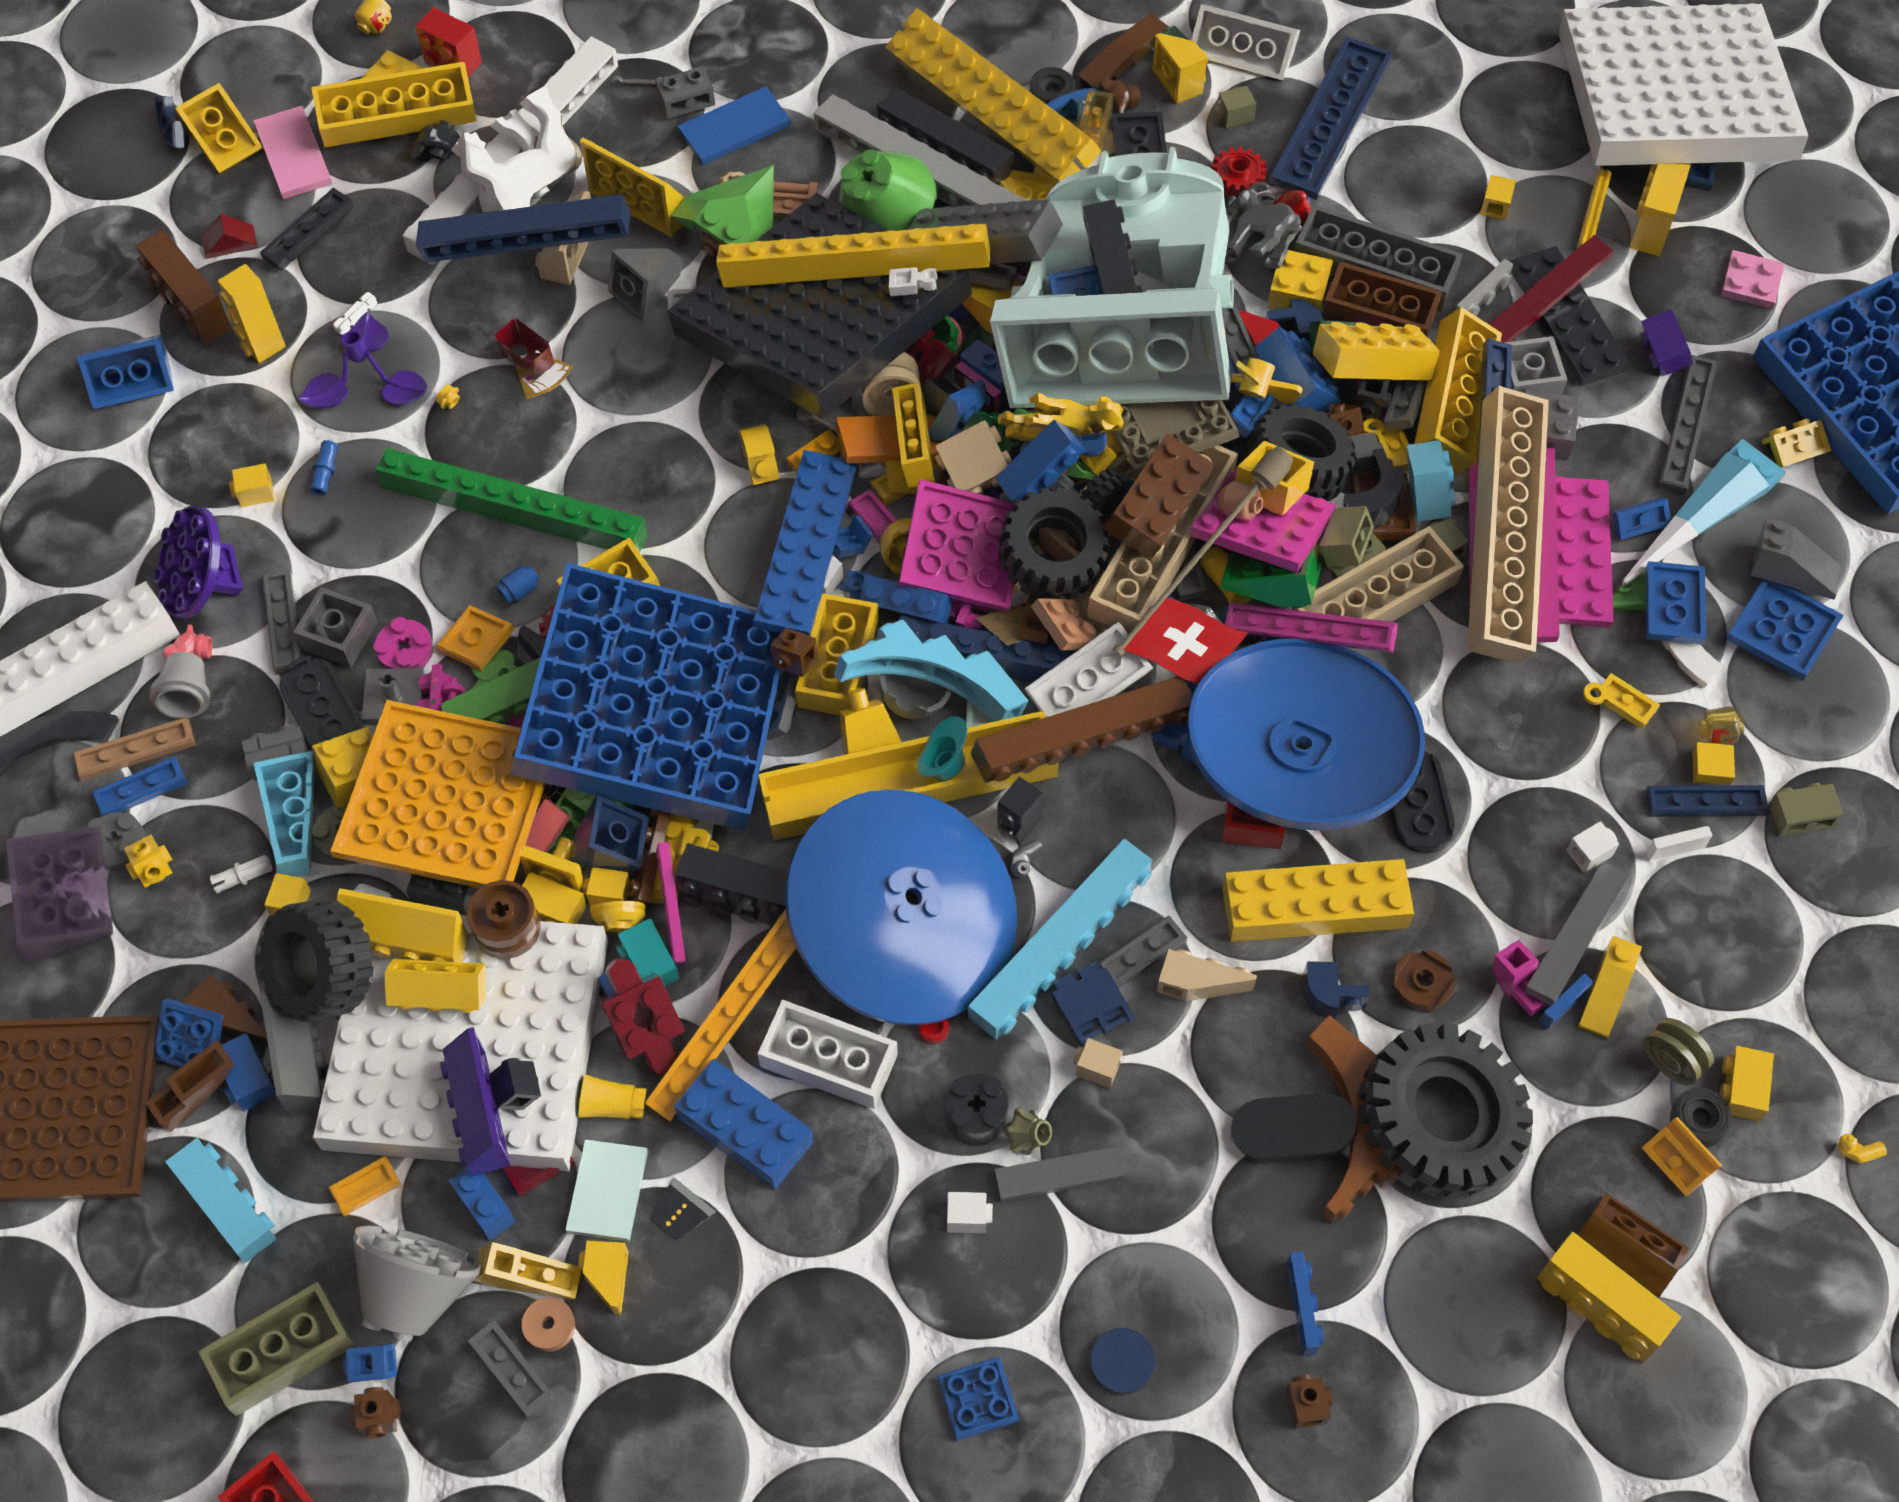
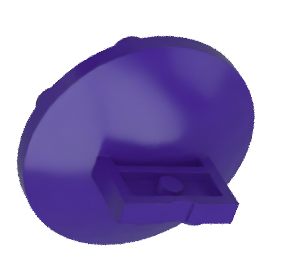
(194, 563)

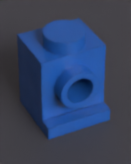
(383, 1362)

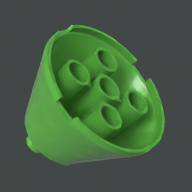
(887, 188)

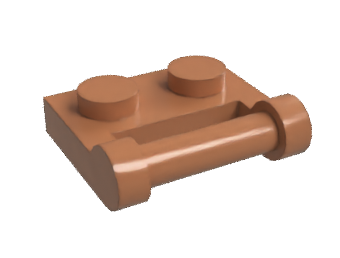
(790, 196)

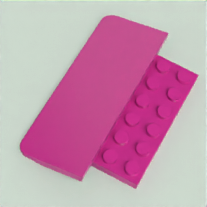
(1574, 552)

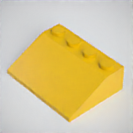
(646, 195)

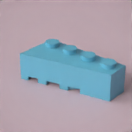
(288, 804)

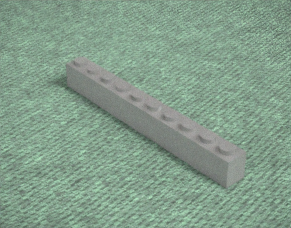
(862, 131)

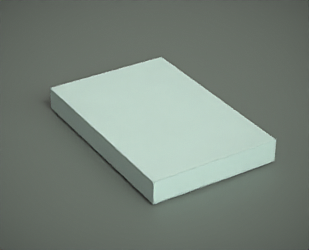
(607, 1190)

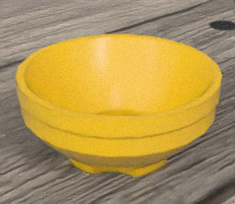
(617, 915)

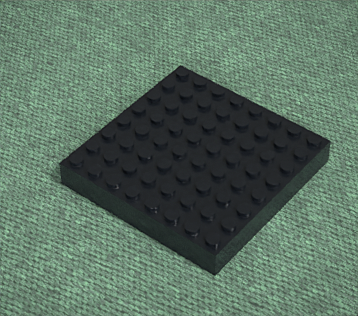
(815, 336)

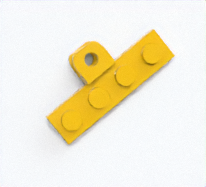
(679, 833)

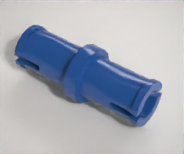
(323, 468)

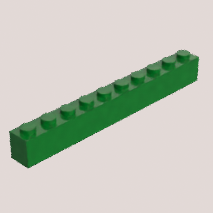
(508, 501)

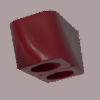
(534, 363)

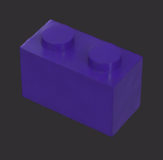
(1666, 342)

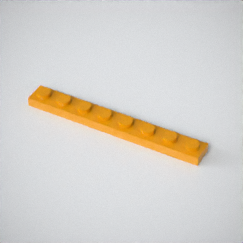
(725, 1018)

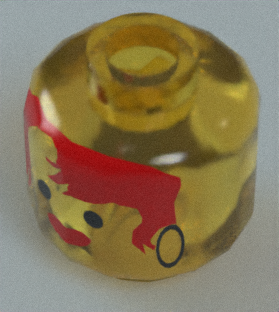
(1721, 725)

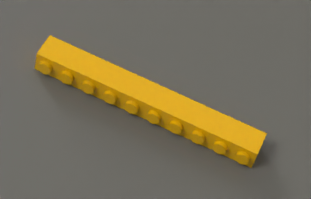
(853, 255)

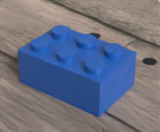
(1298, 366)

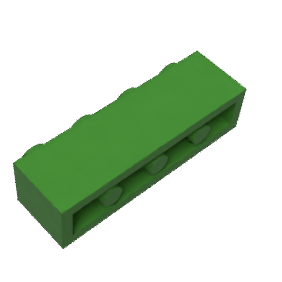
(499, 698)

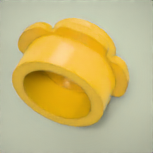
(448, 396)

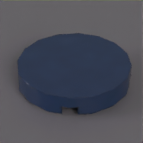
(1122, 1361)

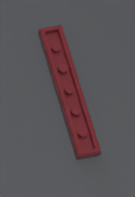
(1551, 288)

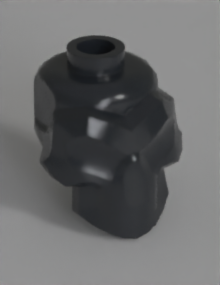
(436, 140)

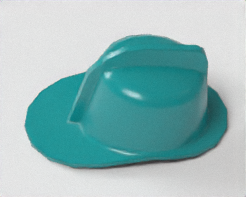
(944, 752)

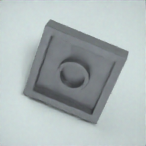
(389, 684)

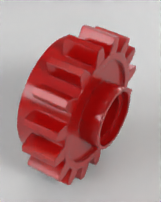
(1239, 170)

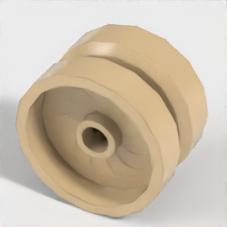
(878, 391)

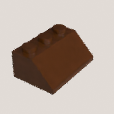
(1634, 1244)

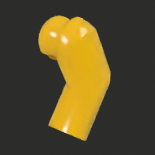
(1861, 1154)

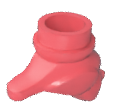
(192, 643)

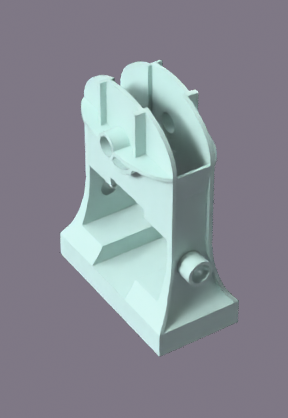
(1127, 344)

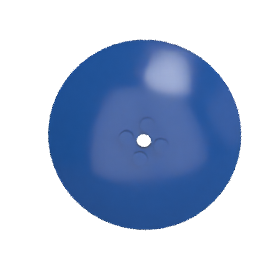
(862, 933)

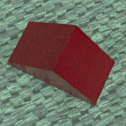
(228, 236)

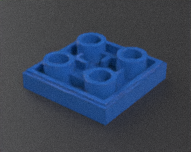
(185, 1032)
(977, 1398)

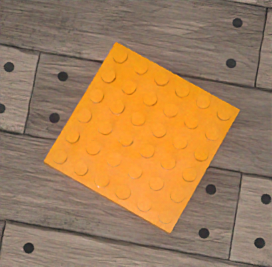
(439, 798)

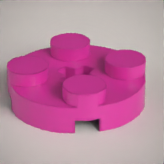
(403, 631)

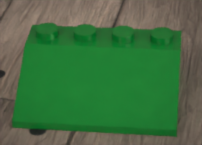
(1273, 583)

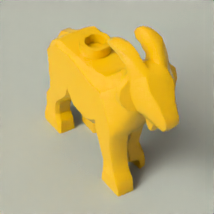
(1069, 413)

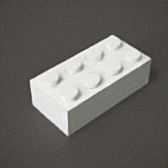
(828, 1054)

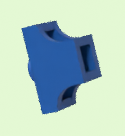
(984, 362)

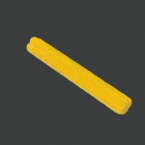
(1595, 206)

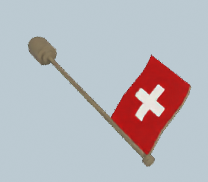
(1182, 635)

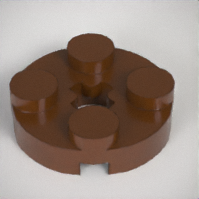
(1423, 997)

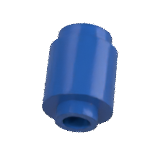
(517, 584)

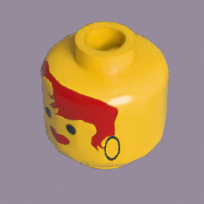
(373, 16)

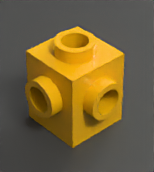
(148, 861)

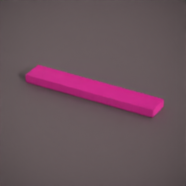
(1313, 627)

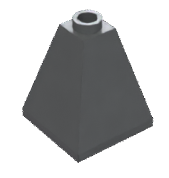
(643, 277)

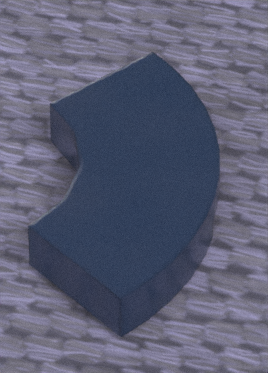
(169, 121)

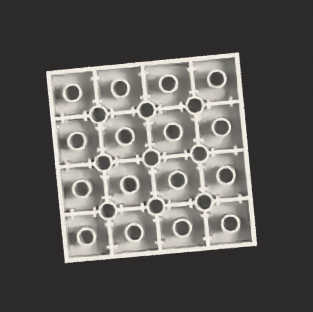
(1681, 85)
(385, 1068)

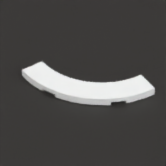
(1691, 657)

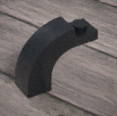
(1385, 496)

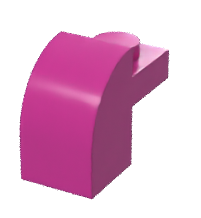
(1513, 971)

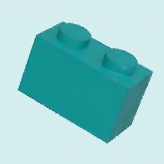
(647, 951)

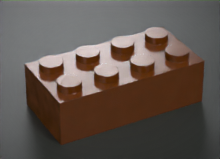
(183, 287)
(1379, 299)
(1159, 496)

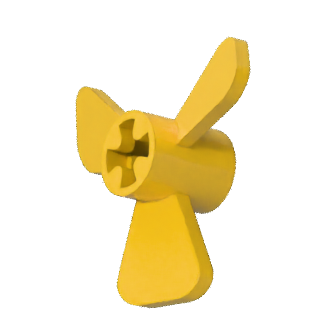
(1257, 382)

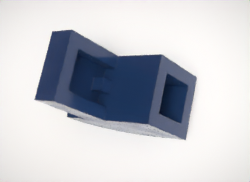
(1296, 317)
(1326, 995)

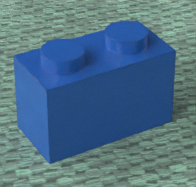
(248, 1080)
(482, 1202)

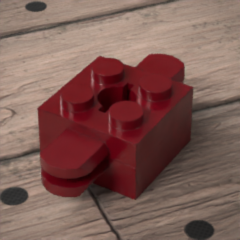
(641, 1015)

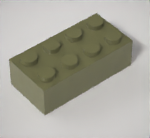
(276, 1349)

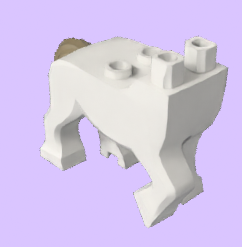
(529, 174)

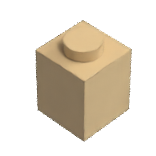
(1097, 1062)

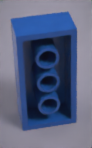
(744, 1124)

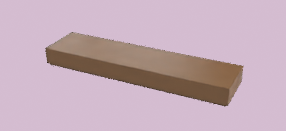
(134, 749)

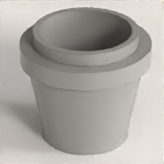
(181, 687)

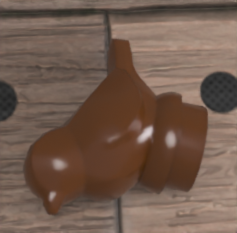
(1124, 95)

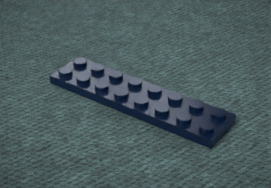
(1331, 118)

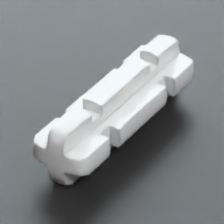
(354, 313)

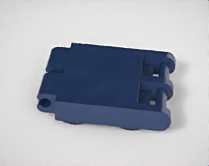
(1090, 1002)

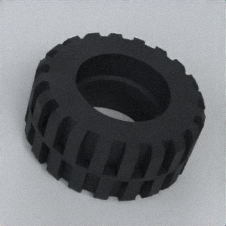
(1312, 437)
(1058, 511)
(341, 955)

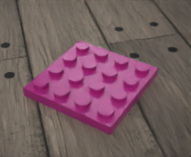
(1268, 536)
(956, 545)

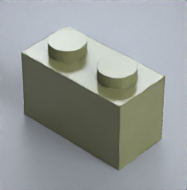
(1346, 536)
(1805, 809)

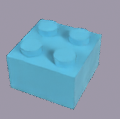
(1430, 480)

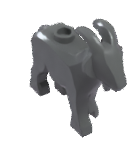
(1266, 225)

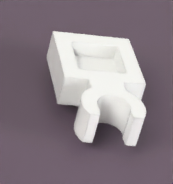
(908, 280)

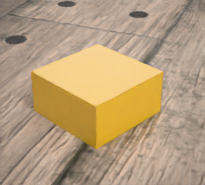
(1713, 763)

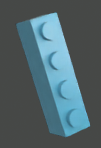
(221, 1200)

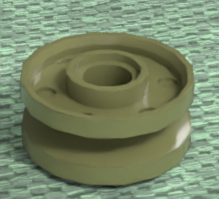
(1678, 1051)

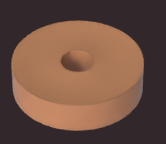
(555, 1337)

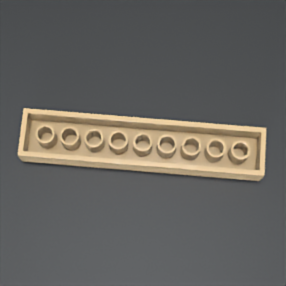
(1508, 526)

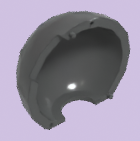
(912, 696)

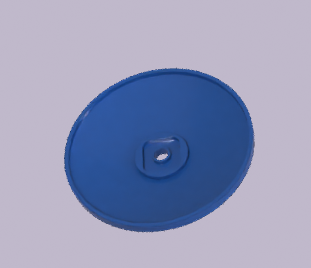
(1289, 692)

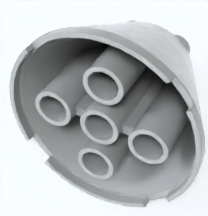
(407, 1279)

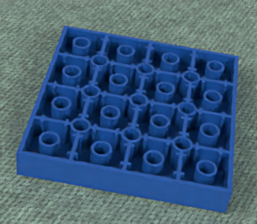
(1846, 373)
(650, 699)

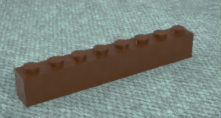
(1082, 729)

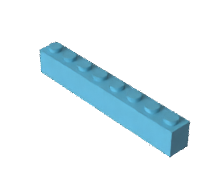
(1060, 939)

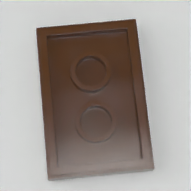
(1402, 523)

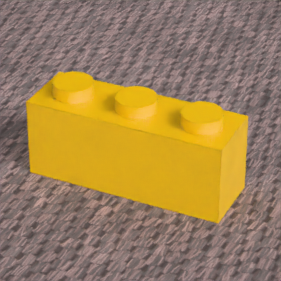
(435, 985)

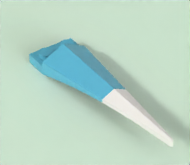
(1732, 484)

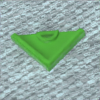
(1631, 595)

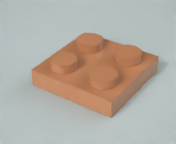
(1065, 622)

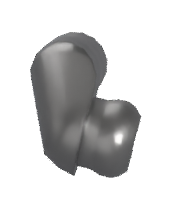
(1021, 857)

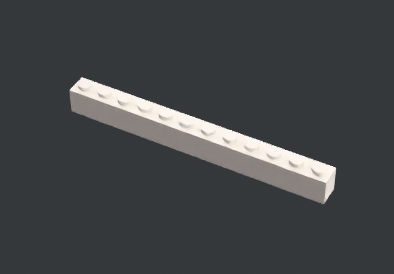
(567, 91)

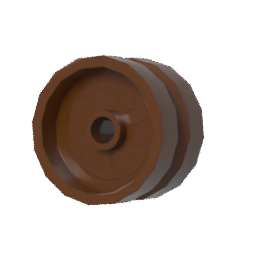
(503, 919)

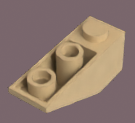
(1197, 978)

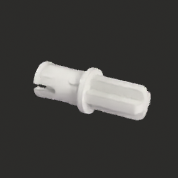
(241, 873)

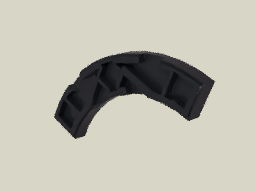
(55, 727)

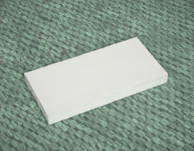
(1088, 675)

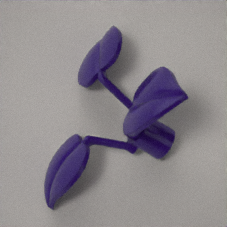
(365, 336)

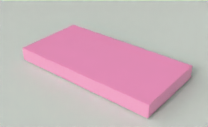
(293, 152)

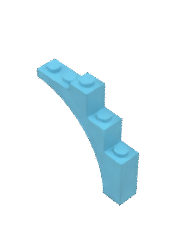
(937, 661)

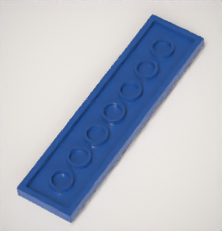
(805, 544)

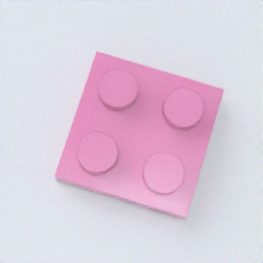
(1752, 279)

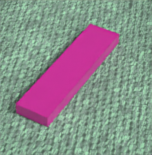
(670, 903)

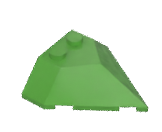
(733, 209)

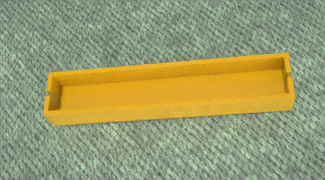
(991, 97)
(804, 792)

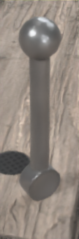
(618, 81)

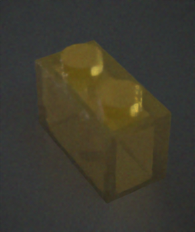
(1097, 116)

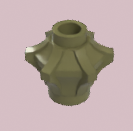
(1027, 1131)

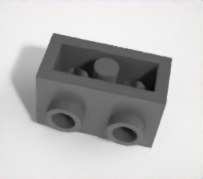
(685, 92)

